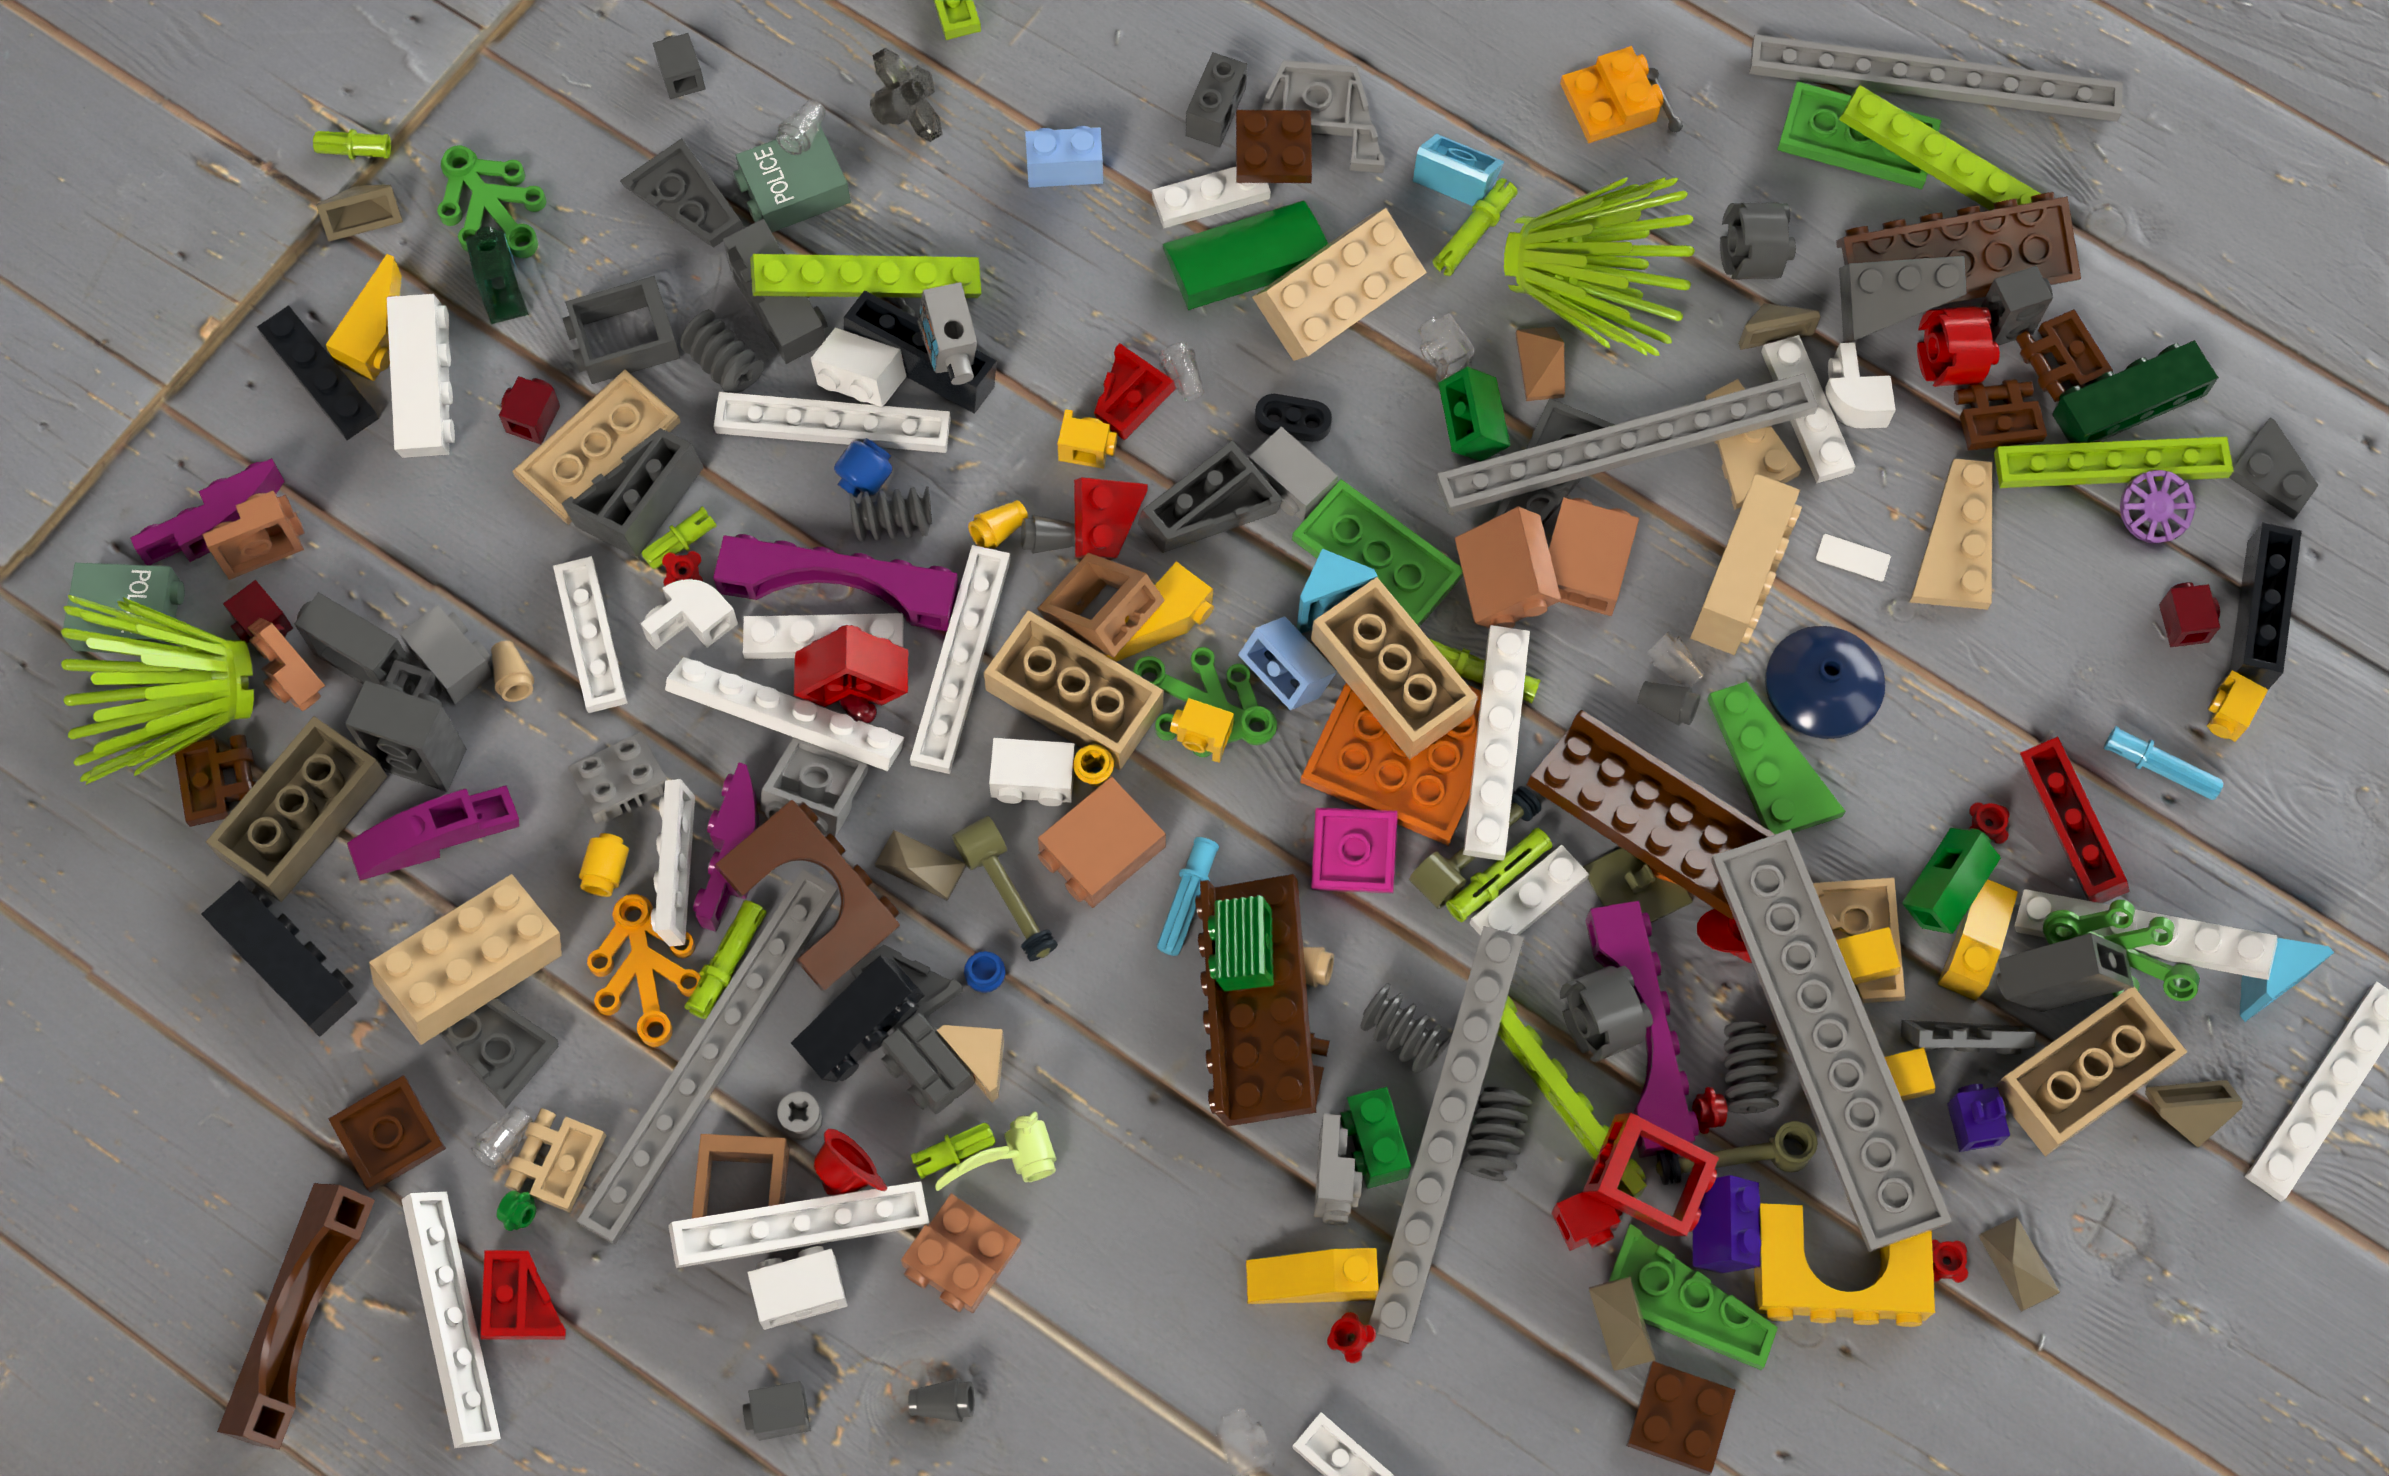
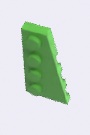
(1772, 768)
(1689, 1304)

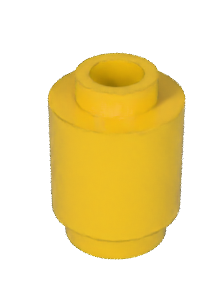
(603, 864)

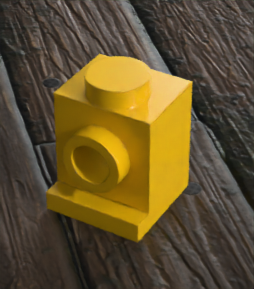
(1085, 441)
(2234, 706)
(1203, 728)

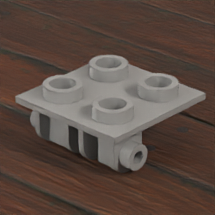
(618, 776)

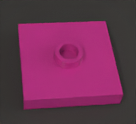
(1354, 850)

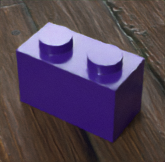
(1728, 1227)

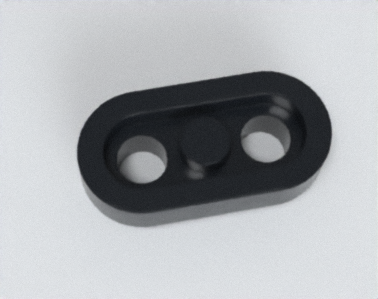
(1294, 415)

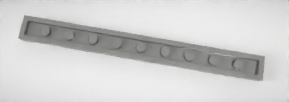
(1936, 78)
(1626, 443)
(707, 1057)
(1445, 1135)

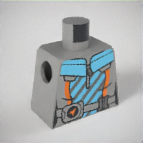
(948, 331)

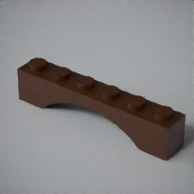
(267, 1382)

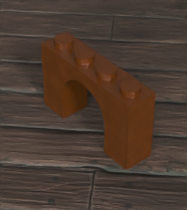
(862, 916)

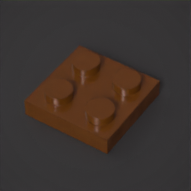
(1273, 146)
(387, 1133)
(1681, 1418)

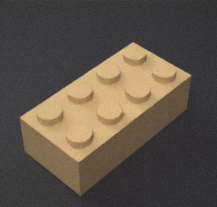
(1339, 284)
(1748, 565)
(1393, 667)
(1073, 688)
(466, 959)
(2089, 1070)

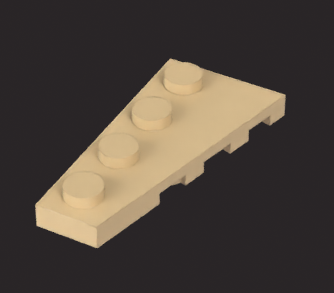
(1959, 547)

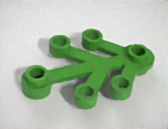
(488, 197)
(1213, 696)
(2081, 925)

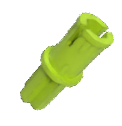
(352, 144)
(679, 537)
(953, 1149)

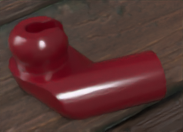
(858, 708)

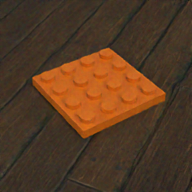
(1369, 770)

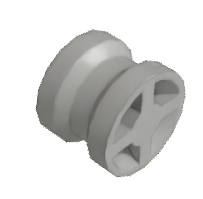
(804, 1123)

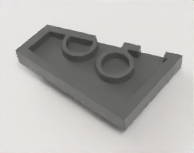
(685, 193)
(1967, 1036)

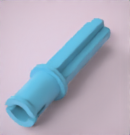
(2163, 763)
(1184, 903)

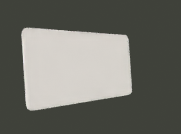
(1853, 557)

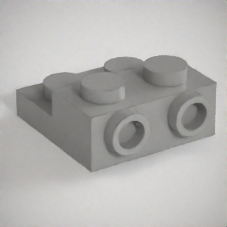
(819, 779)
(1336, 1182)

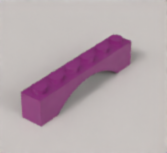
(758, 568)
(1618, 939)

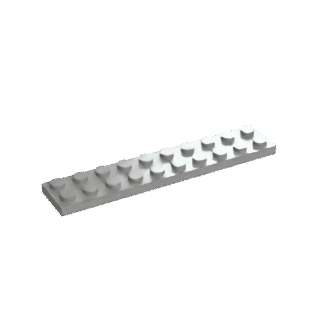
(1830, 1041)

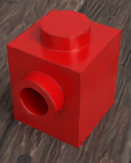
(1586, 1220)

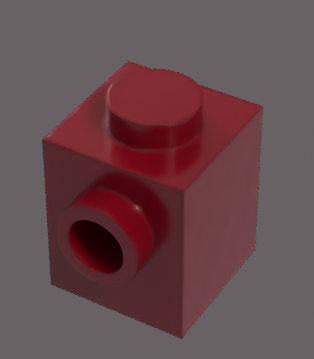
(529, 409)
(251, 605)
(2190, 614)

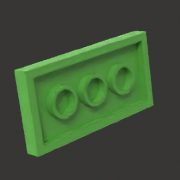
(1818, 134)
(1370, 536)

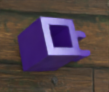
(1978, 1117)

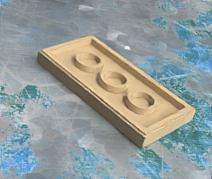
(594, 441)

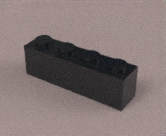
(894, 327)
(2266, 604)
(280, 958)

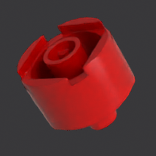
(1957, 346)

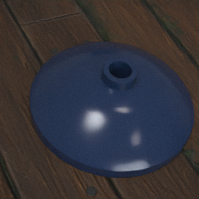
(1819, 702)

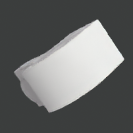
(1857, 399)
(690, 605)

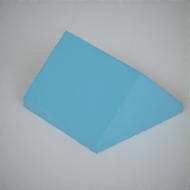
(1455, 169)
(1329, 584)
(2290, 965)

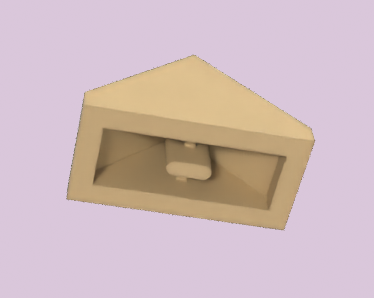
(980, 1052)

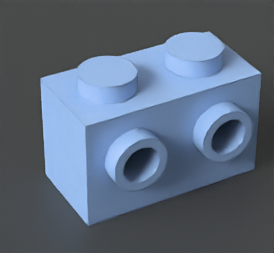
(1064, 157)
(1287, 663)

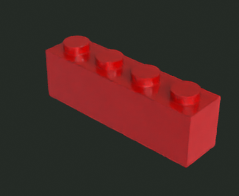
(2074, 821)

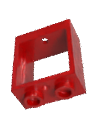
(1614, 1158)

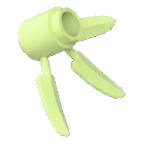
(1026, 1145)

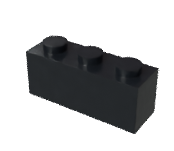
(858, 1020)

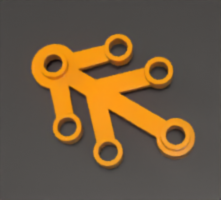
(641, 963)

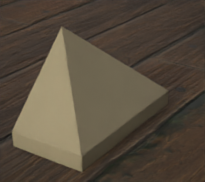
(359, 211)
(1778, 323)
(920, 865)
(2196, 1108)
(2019, 1264)
(1622, 1323)

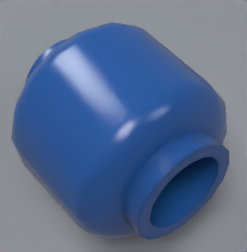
(863, 468)

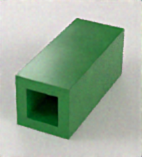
(1951, 880)

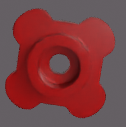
(675, 562)
(1996, 814)
(1710, 1110)
(1956, 1253)
(1342, 1329)

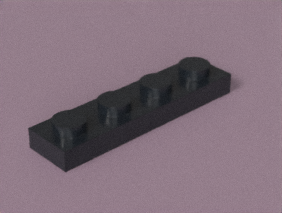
(317, 372)

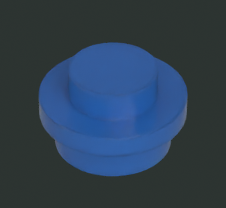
(984, 972)

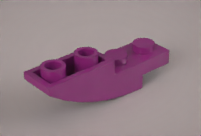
(219, 506)
(431, 826)
(727, 829)

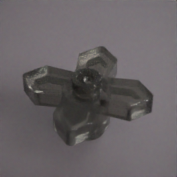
(904, 96)

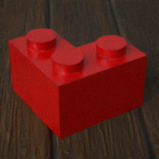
(851, 664)

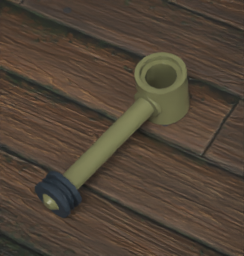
(981, 846)
(1441, 878)
(1671, 1166)

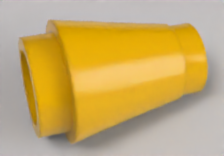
(997, 524)
(1090, 757)

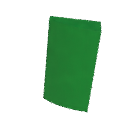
(1243, 253)

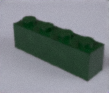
(2135, 394)

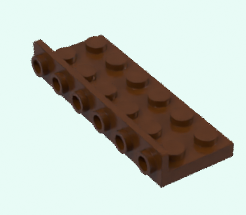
(1991, 242)
(1644, 806)
(1260, 1033)

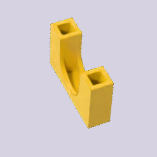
(1874, 957)
(1789, 1287)

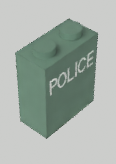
(791, 186)
(108, 583)

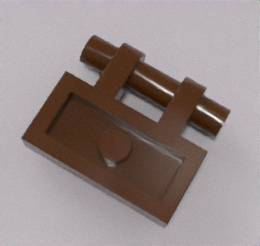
(2073, 349)
(2000, 424)
(203, 782)

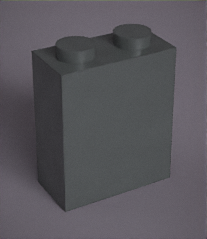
(2065, 973)

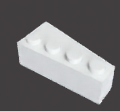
(420, 375)

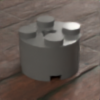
(1756, 240)
(1605, 1012)

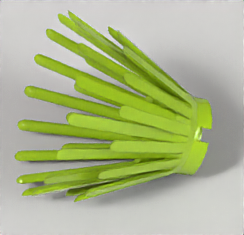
(1571, 255)
(200, 689)

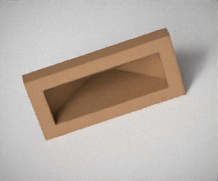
(1541, 363)

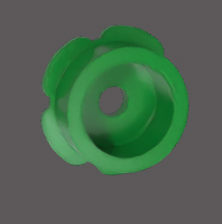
(516, 1210)

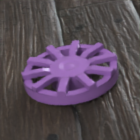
(2157, 506)

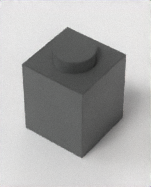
(679, 65)
(777, 1411)

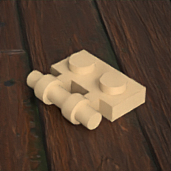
(565, 1165)

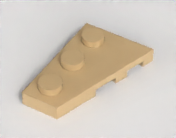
(1752, 453)
(1859, 908)

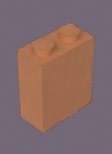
(1591, 553)
(1508, 569)
(1100, 843)

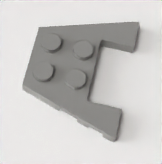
(1335, 103)

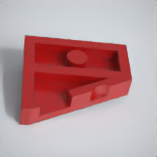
(1131, 392)
(1104, 515)
(516, 1299)

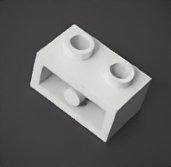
(858, 367)
(1032, 771)
(797, 1287)

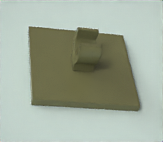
(1625, 878)

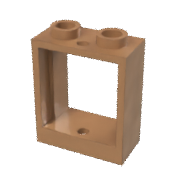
(1107, 629)
(740, 1149)

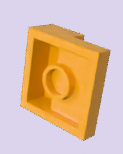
(1613, 95)

